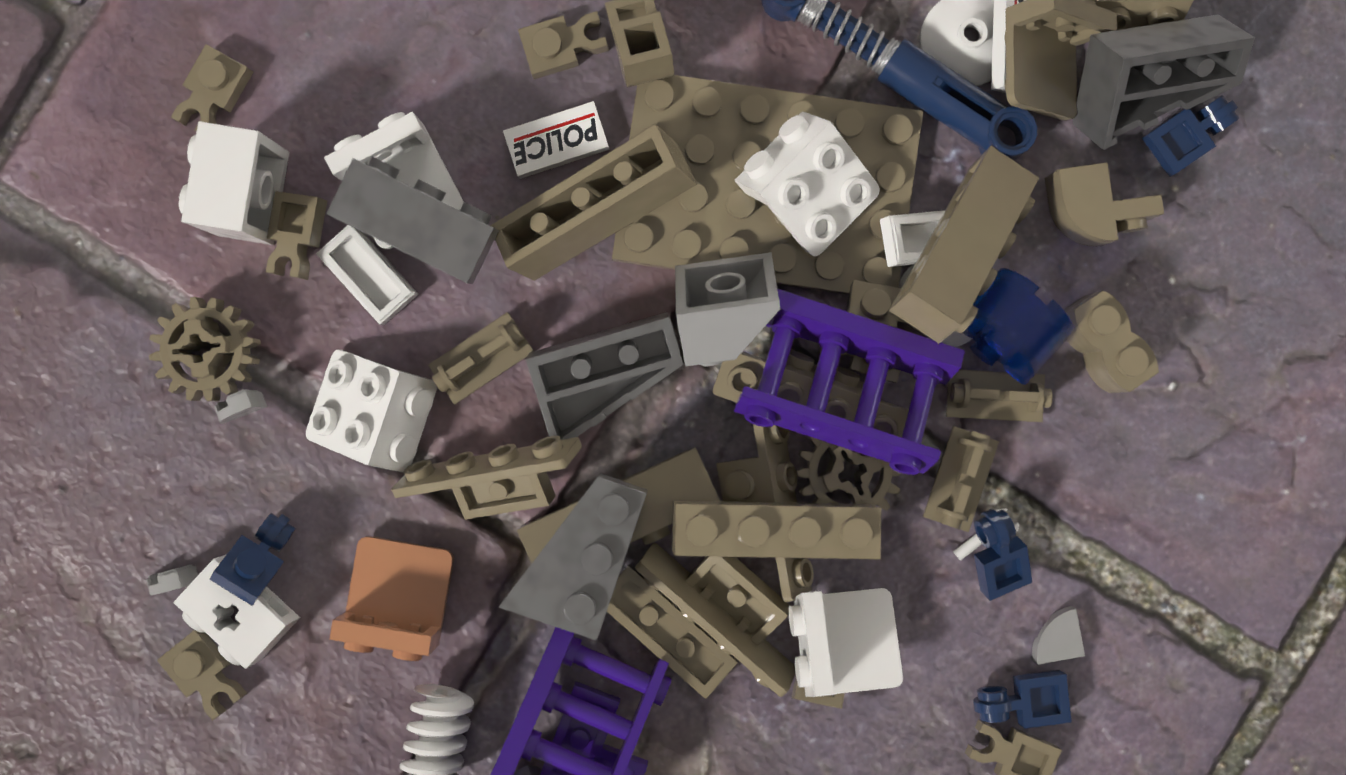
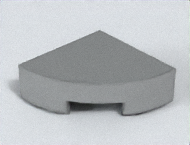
(239, 405)
(171, 579)
(1059, 638)

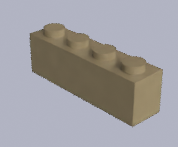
(593, 204)
(965, 246)
(672, 479)
(776, 529)

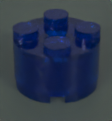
(1017, 326)

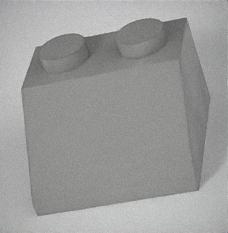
(723, 306)

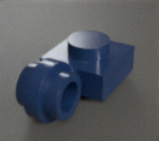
(1185, 138)
(1005, 561)
(251, 566)
(1038, 700)

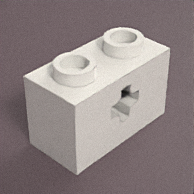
(257, 628)

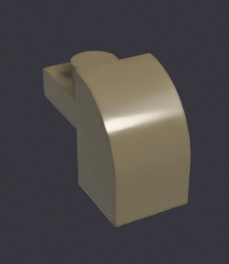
(640, 41)
(1085, 209)

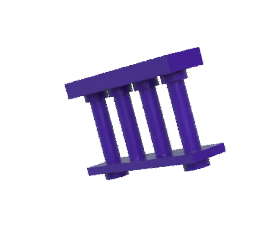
(883, 349)
(546, 695)

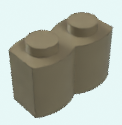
(1111, 352)

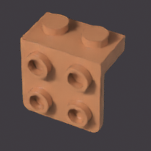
(395, 598)

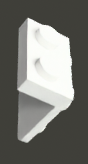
(404, 145)
(810, 181)
(370, 411)
(845, 642)

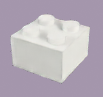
(232, 182)

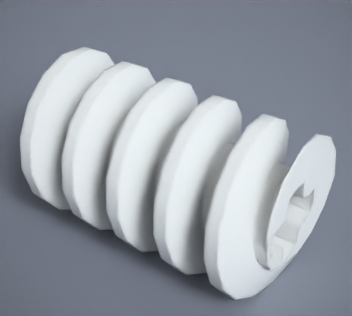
(438, 731)

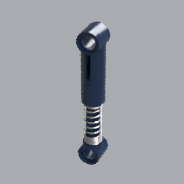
(915, 76)

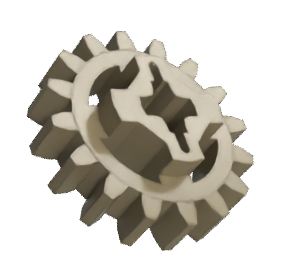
(200, 330)
(829, 481)

